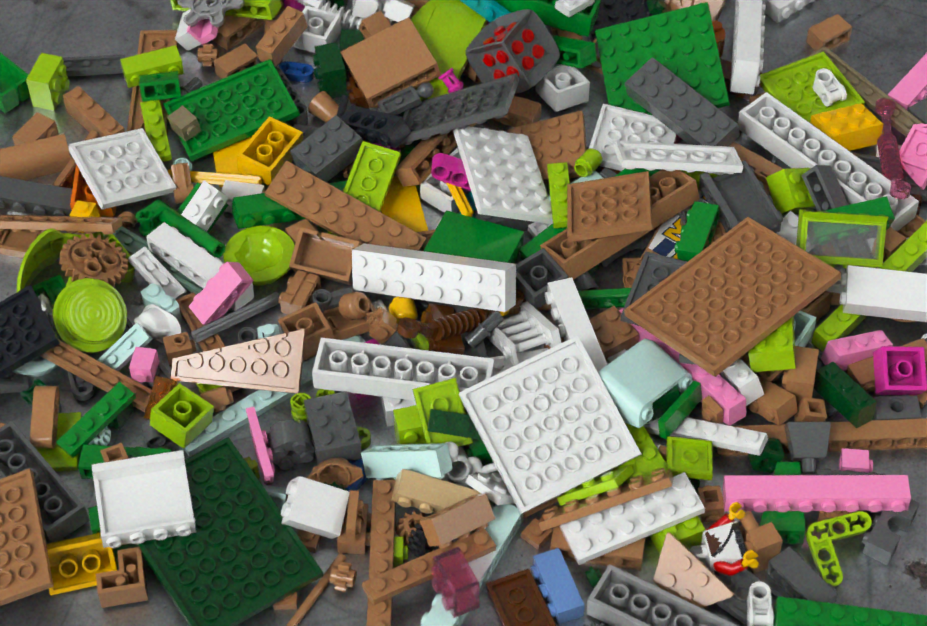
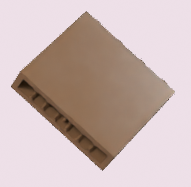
(390, 62)

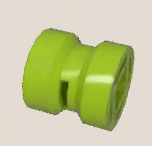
(298, 407)

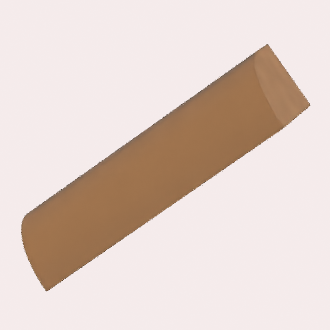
(35, 158)

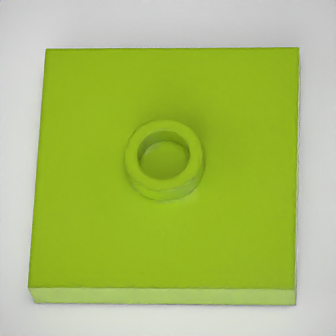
(690, 456)

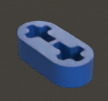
(296, 71)

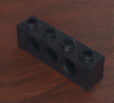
(376, 126)

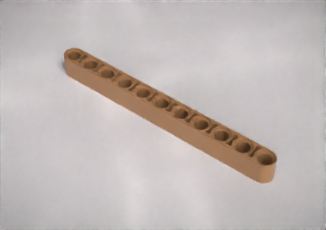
(870, 436)

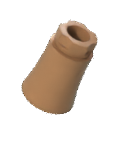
(323, 106)

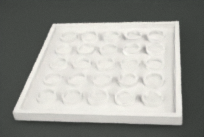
(549, 424)

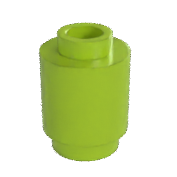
(588, 162)

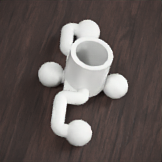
(467, 467)

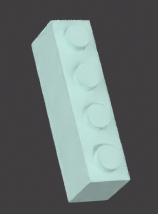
(388, 460)

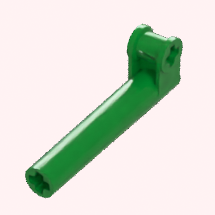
(160, 212)

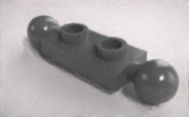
(404, 99)

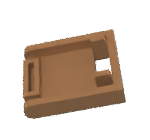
(16, 243)
(346, 328)

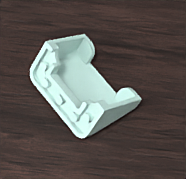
(641, 378)

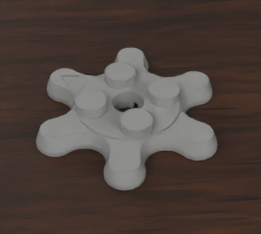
(214, 12)

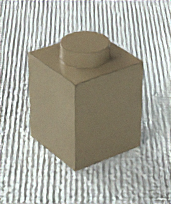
(184, 123)

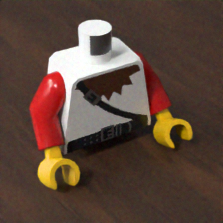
(724, 545)

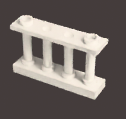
(531, 319)

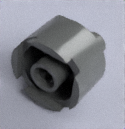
(290, 443)

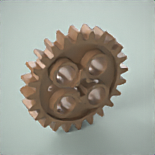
(93, 259)

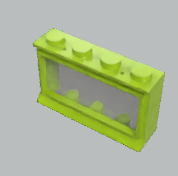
(843, 237)

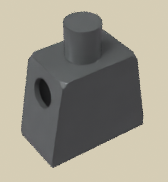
(808, 443)

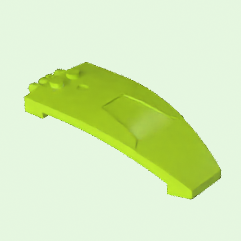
(447, 31)

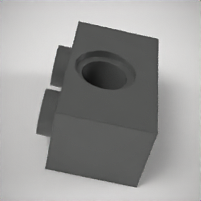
(897, 408)

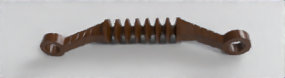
(449, 325)

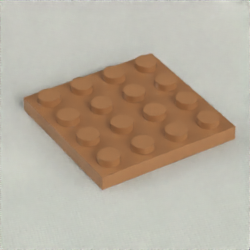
(556, 141)
(609, 207)

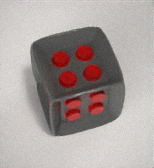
(512, 46)

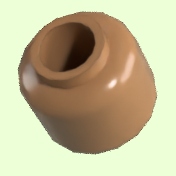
(354, 305)

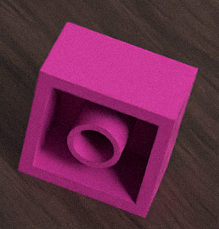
(899, 370)

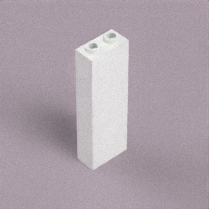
(884, 293)

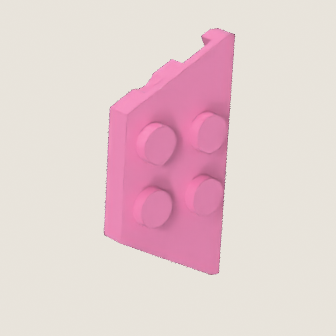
(914, 154)
(262, 452)

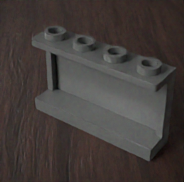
(740, 197)

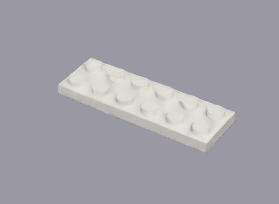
(678, 157)
(632, 520)

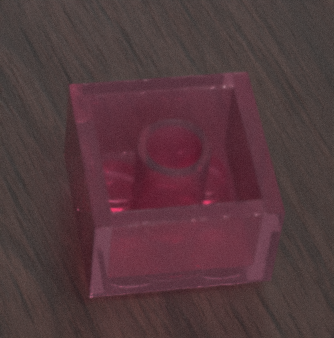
(455, 582)

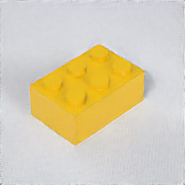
(849, 126)
(268, 150)

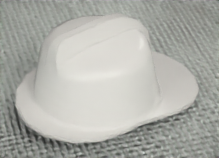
(158, 322)

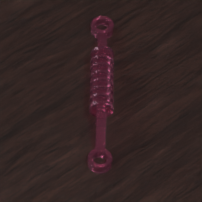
(889, 151)

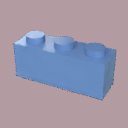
(557, 586)

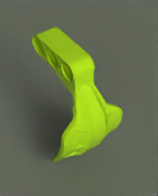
(46, 251)

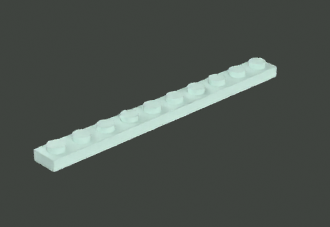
(236, 415)

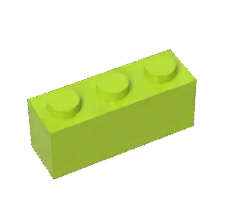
(151, 62)

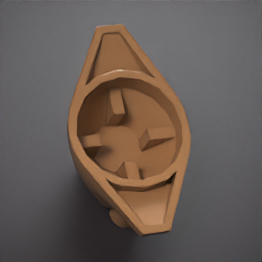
(336, 470)

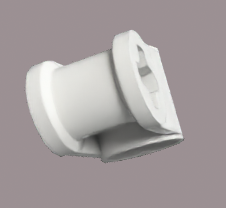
(828, 87)
(759, 609)

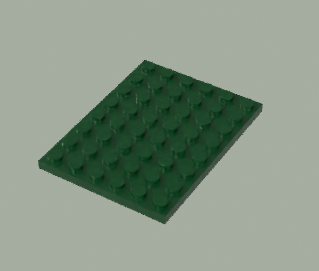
(240, 548)

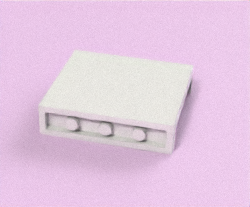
(143, 499)

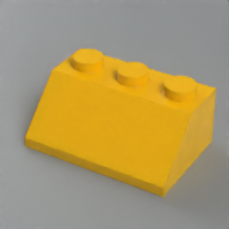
(78, 561)

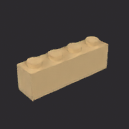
(427, 492)

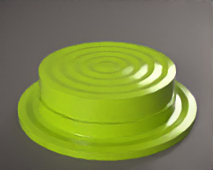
(261, 252)
(89, 315)

